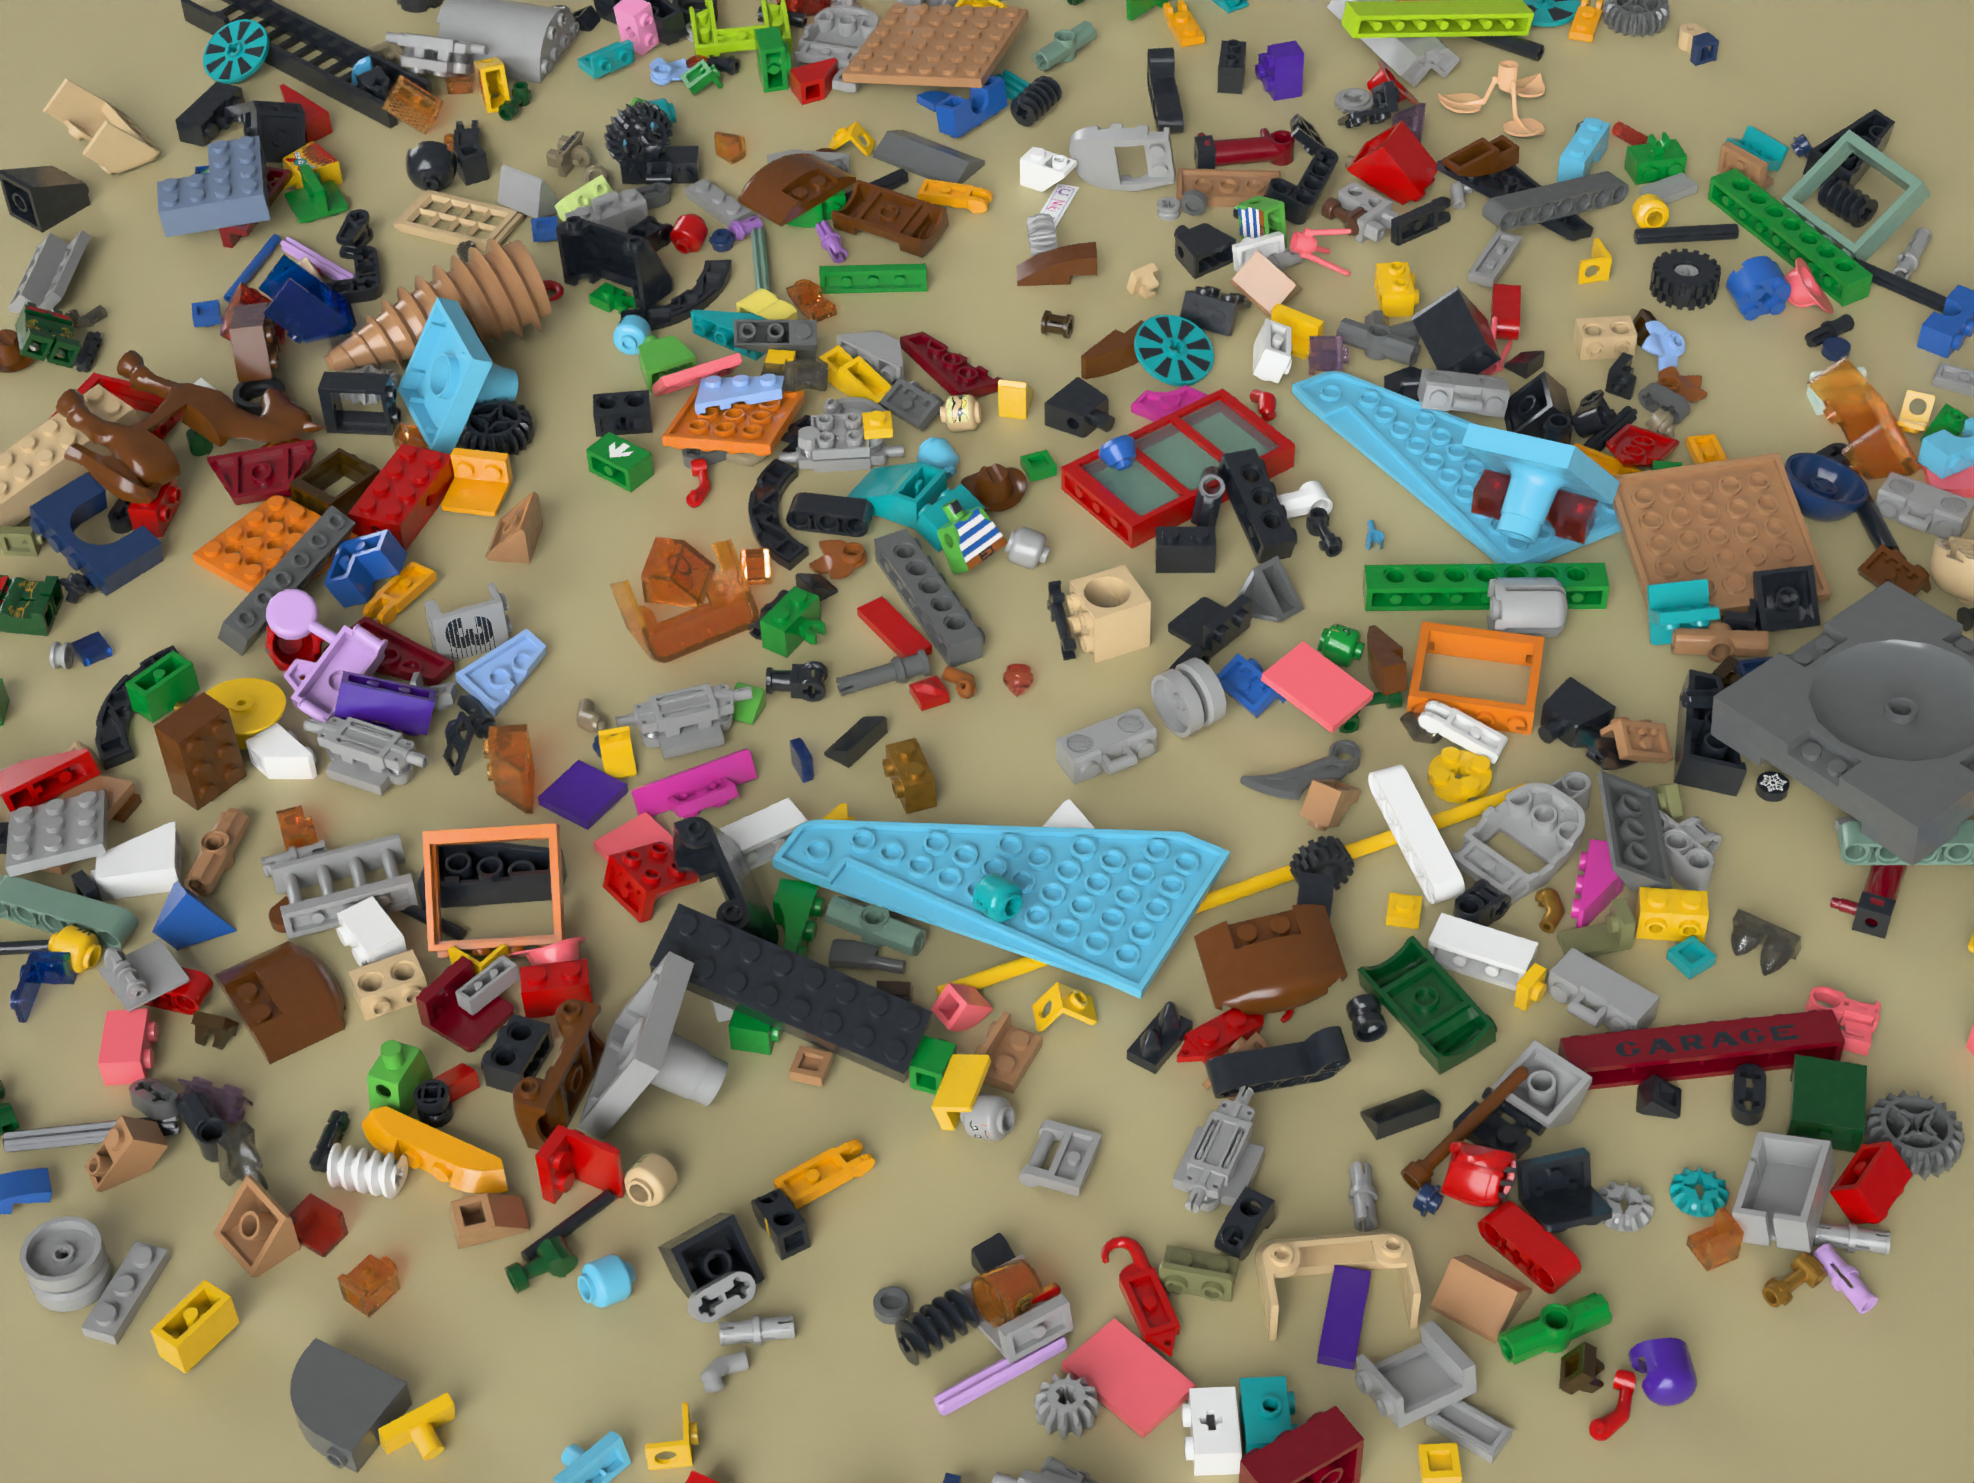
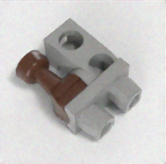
(1361, 212)

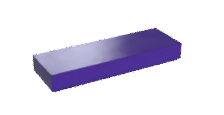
(1344, 1317)

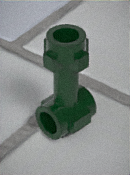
(521, 97)

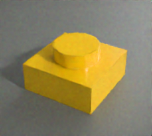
(877, 425)
(1404, 910)
(1530, 987)
(1439, 1463)

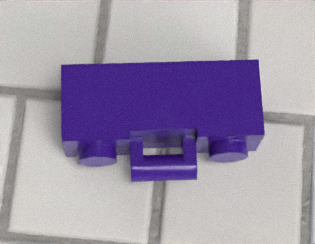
(385, 701)

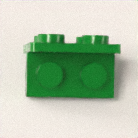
(315, 198)

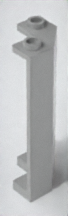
(1407, 55)

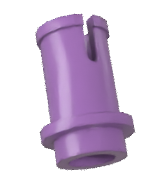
(742, 228)

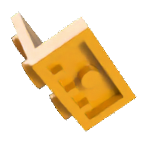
(478, 482)

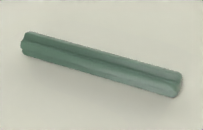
(760, 259)

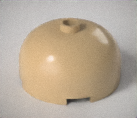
(1954, 567)

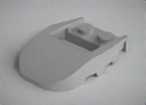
(836, 33)
(1098, 160)
(1535, 818)

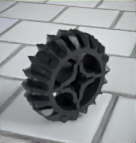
(634, 126)
(497, 427)

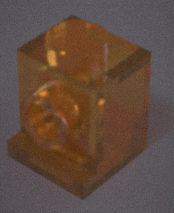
(296, 828)
(370, 1284)

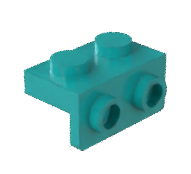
(607, 59)
(1763, 147)

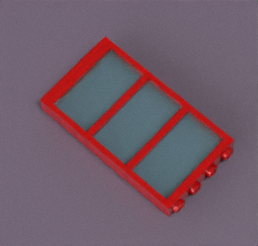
(1168, 466)

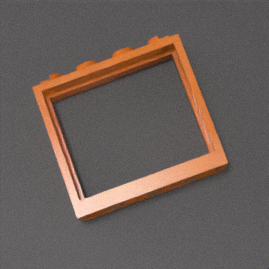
(1486, 646)
(483, 947)

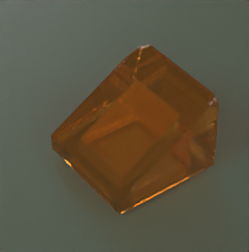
(459, 85)
(730, 147)
(409, 435)
(756, 565)

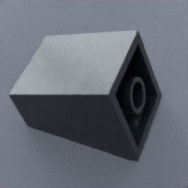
(42, 195)
(1456, 334)

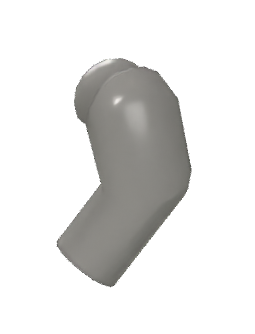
(1458, 192)
(720, 1367)

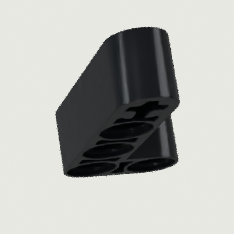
(1163, 90)
(1302, 198)
(1280, 1066)

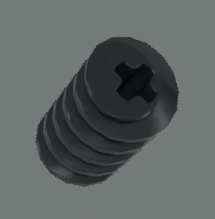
(1035, 100)
(1846, 201)
(933, 1323)

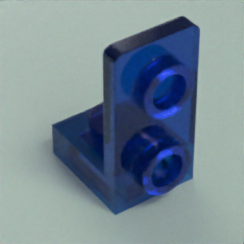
(40, 968)

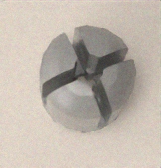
(1527, 606)

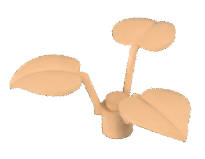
(1507, 81)

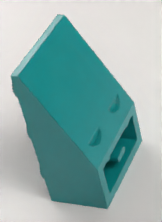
(901, 490)

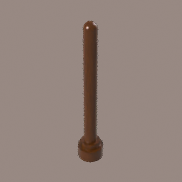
(1421, 1171)

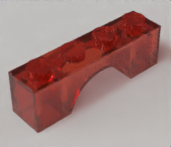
(1569, 513)

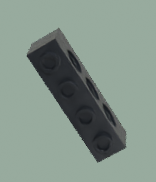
(1257, 506)

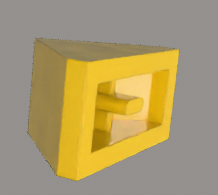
(1014, 399)

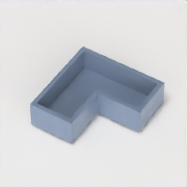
(225, 197)

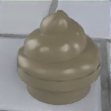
(593, 172)
(1661, 422)

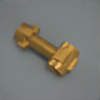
(1805, 1269)

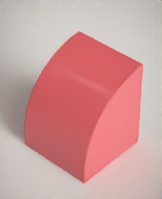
(960, 1007)

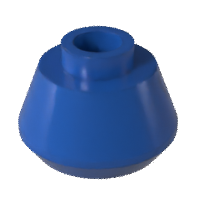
(1118, 452)

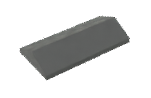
(926, 157)
(1634, 833)

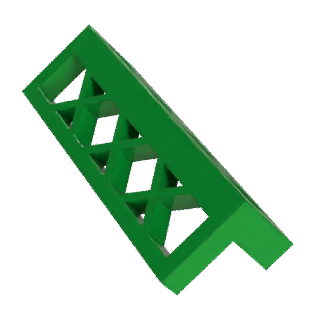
(873, 278)

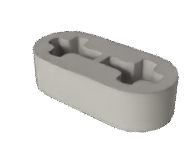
(725, 1303)

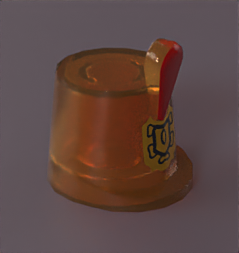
(1010, 1292)

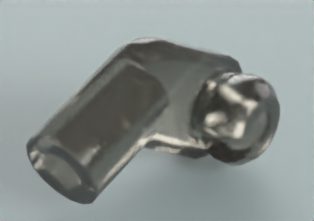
(462, 250)
(89, 318)
(1416, 732)

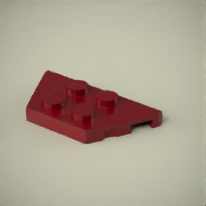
(262, 472)

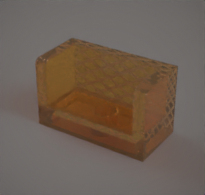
(412, 105)

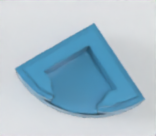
(360, 67)

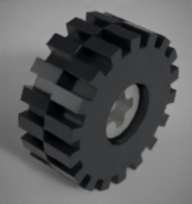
(1685, 279)

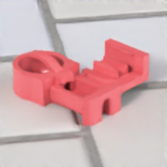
(1853, 1014)

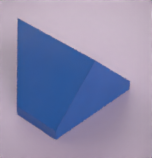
(188, 919)

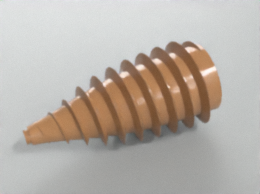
(493, 289)

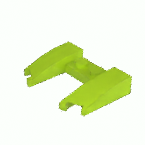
(713, 41)

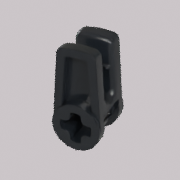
(354, 233)

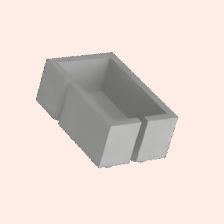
(1784, 1190)

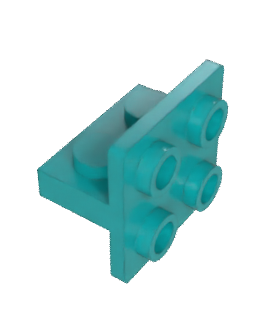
(1678, 606)

